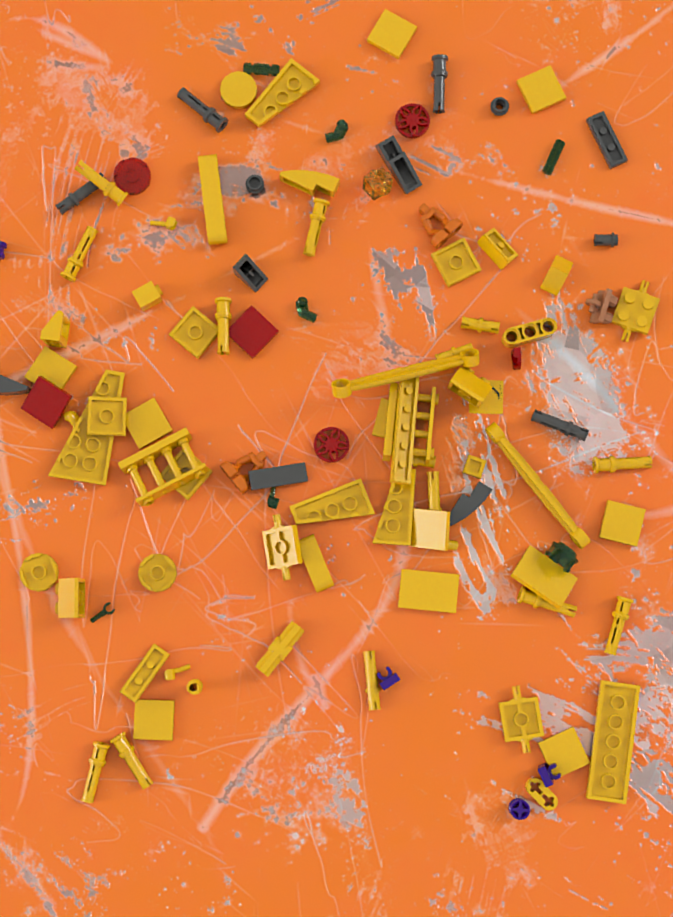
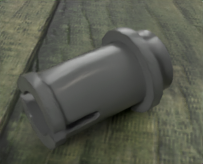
(606, 239)

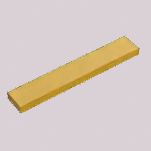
(404, 431)

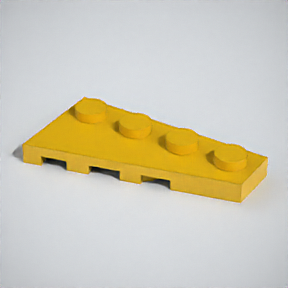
(283, 91)
(339, 503)
(397, 516)

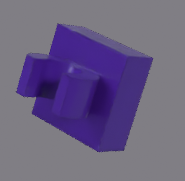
(389, 680)
(546, 774)

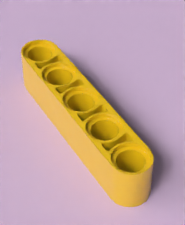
(212, 199)

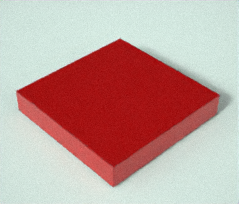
(252, 331)
(46, 402)

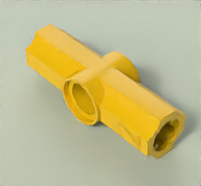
(279, 648)

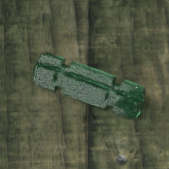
(261, 69)
(553, 157)

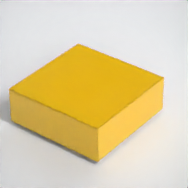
(474, 466)

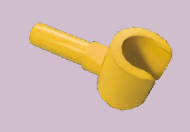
(169, 224)
(170, 673)

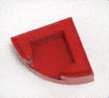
(516, 358)

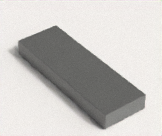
(606, 140)
(277, 476)

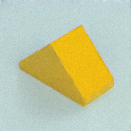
(556, 275)

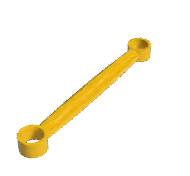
(343, 387)
(533, 480)

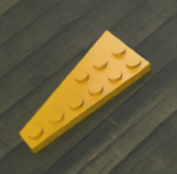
(88, 456)

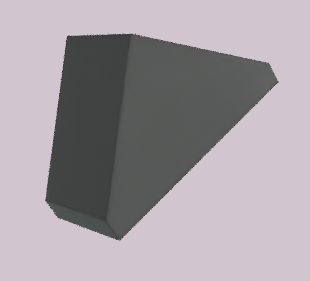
(249, 273)

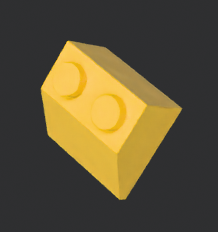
(470, 386)
(70, 598)

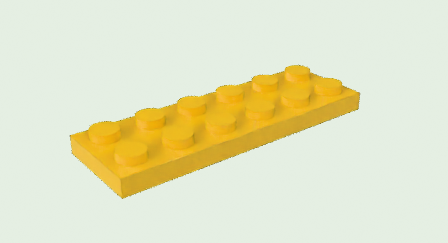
(613, 742)

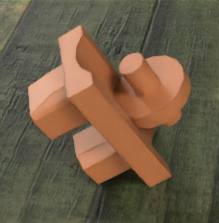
(599, 305)

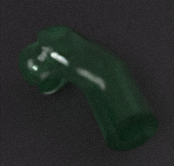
(339, 133)
(303, 310)

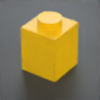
(148, 295)

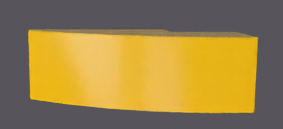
(310, 181)

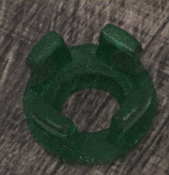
(563, 555)

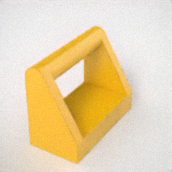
(56, 331)

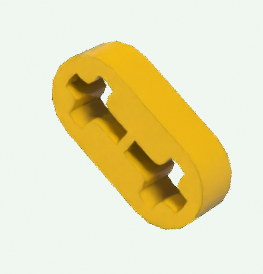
(538, 796)

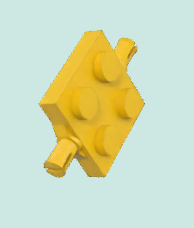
(635, 311)
(282, 547)
(521, 719)

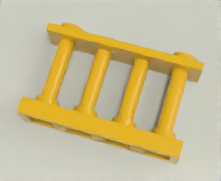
(163, 448)
(428, 453)

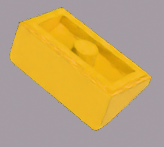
(497, 248)

